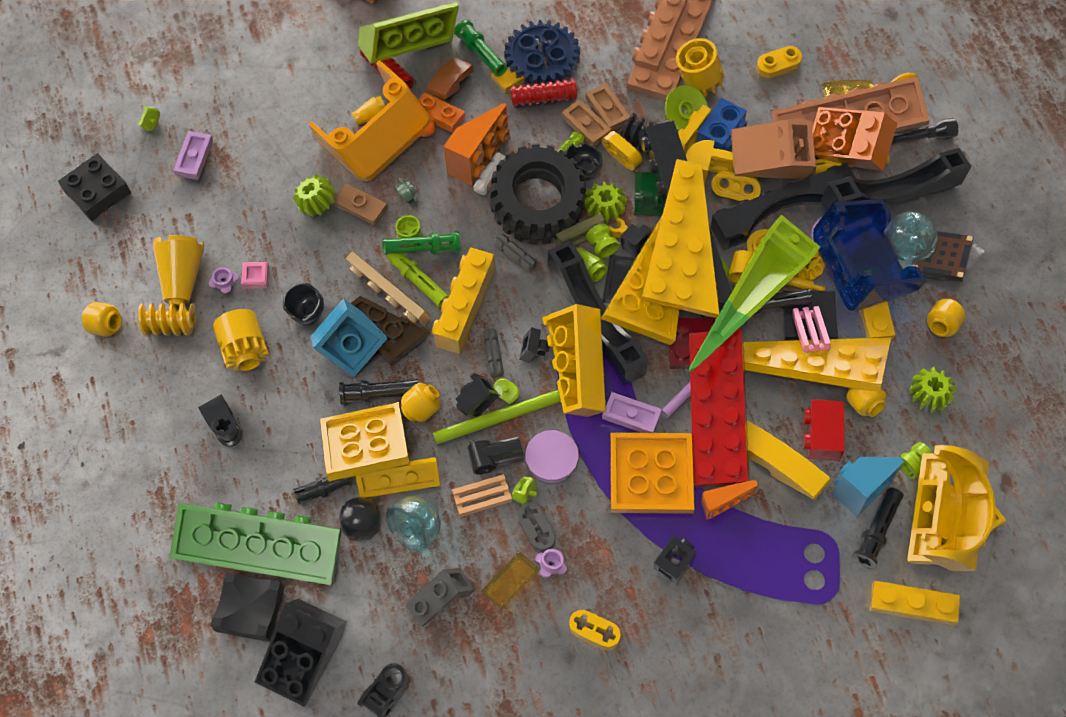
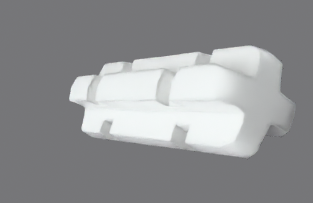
(481, 184)

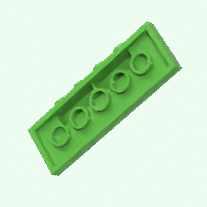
(256, 542)

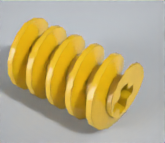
(167, 321)

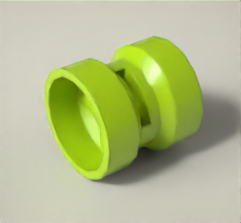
(408, 227)
(600, 238)
(913, 459)

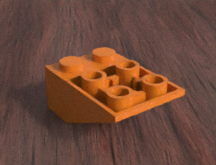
(853, 137)
(476, 144)

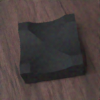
(94, 186)
(247, 607)

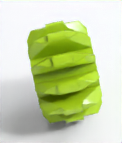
(314, 195)
(605, 200)
(932, 389)

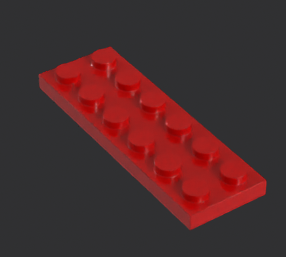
(719, 413)

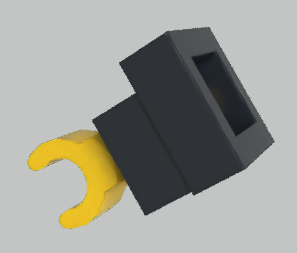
(631, 237)

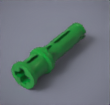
(475, 42)
(434, 241)

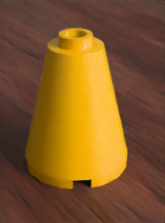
(177, 266)

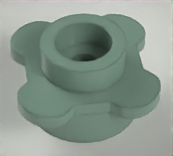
(407, 190)

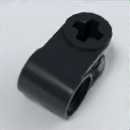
(220, 419)
(384, 693)

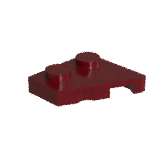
(679, 350)

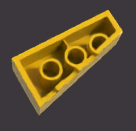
(578, 358)

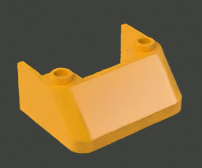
(381, 138)

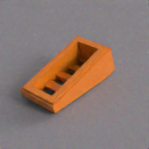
(723, 498)

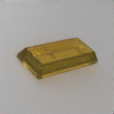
(510, 580)

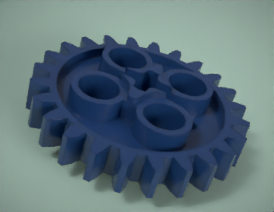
(556, 45)

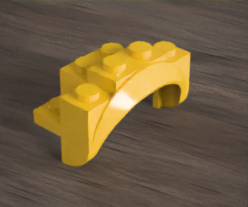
(952, 514)

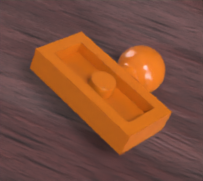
(440, 114)

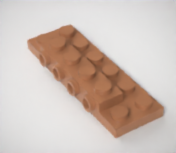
(669, 29)
(898, 99)

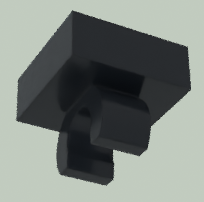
(533, 345)

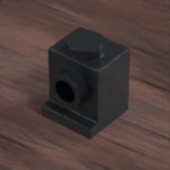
(476, 396)
(675, 547)

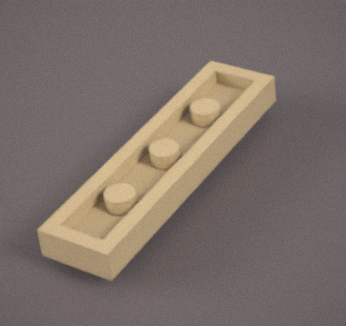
(394, 295)

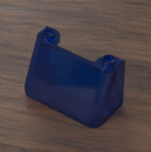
(861, 255)

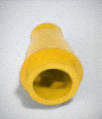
(368, 110)

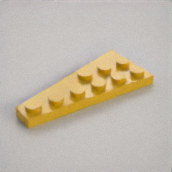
(682, 258)
(638, 315)
(848, 363)

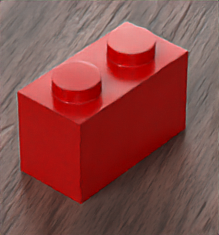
(825, 430)

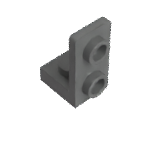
(439, 593)

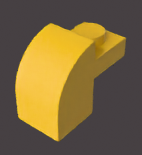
(710, 158)

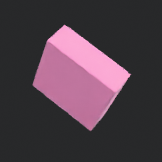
(255, 275)

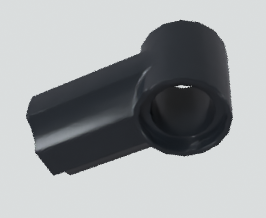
(488, 456)

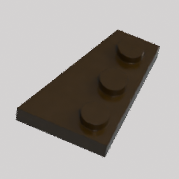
(400, 332)

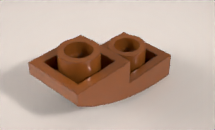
(448, 77)

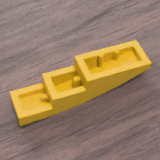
(785, 462)

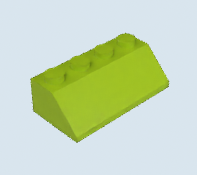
(408, 32)

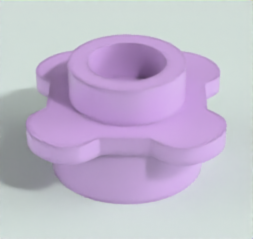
(220, 274)
(553, 556)

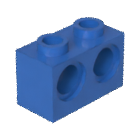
(718, 125)

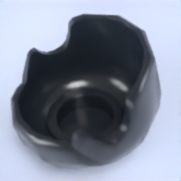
(587, 157)
(303, 303)
(359, 519)

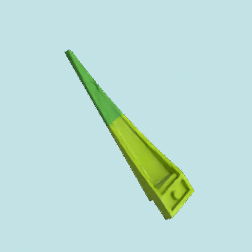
(773, 264)

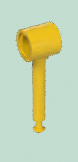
(740, 260)

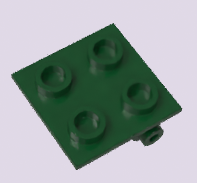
(646, 197)

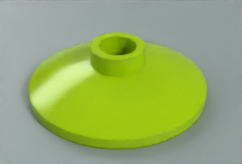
(686, 97)

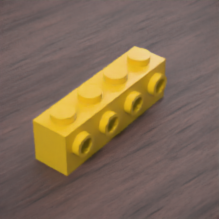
(464, 301)

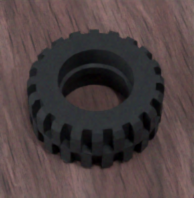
(544, 165)

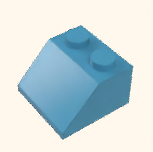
(348, 338)
(865, 481)

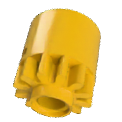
(700, 65)
(240, 339)

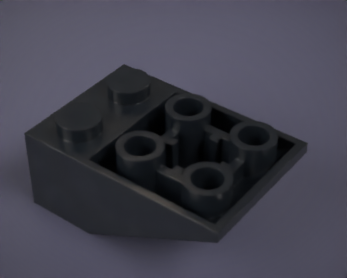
(299, 650)

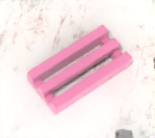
(808, 315)

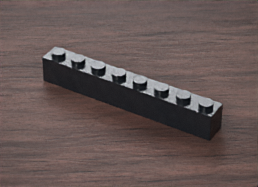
(663, 149)

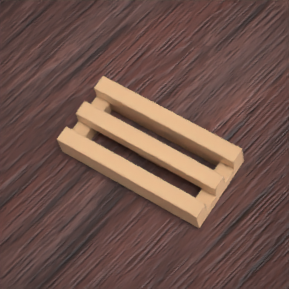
(481, 485)

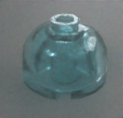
(912, 235)
(415, 522)

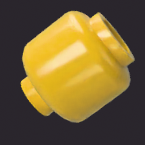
(946, 318)
(101, 319)
(420, 402)
(866, 402)

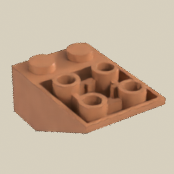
(774, 150)

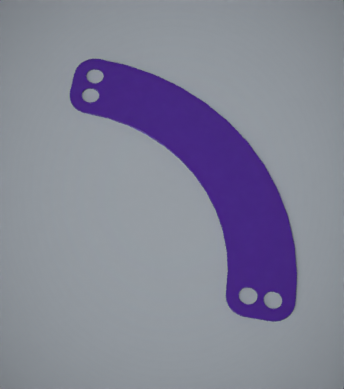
(729, 547)

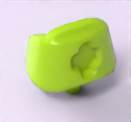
(149, 118)
(508, 391)
(524, 490)

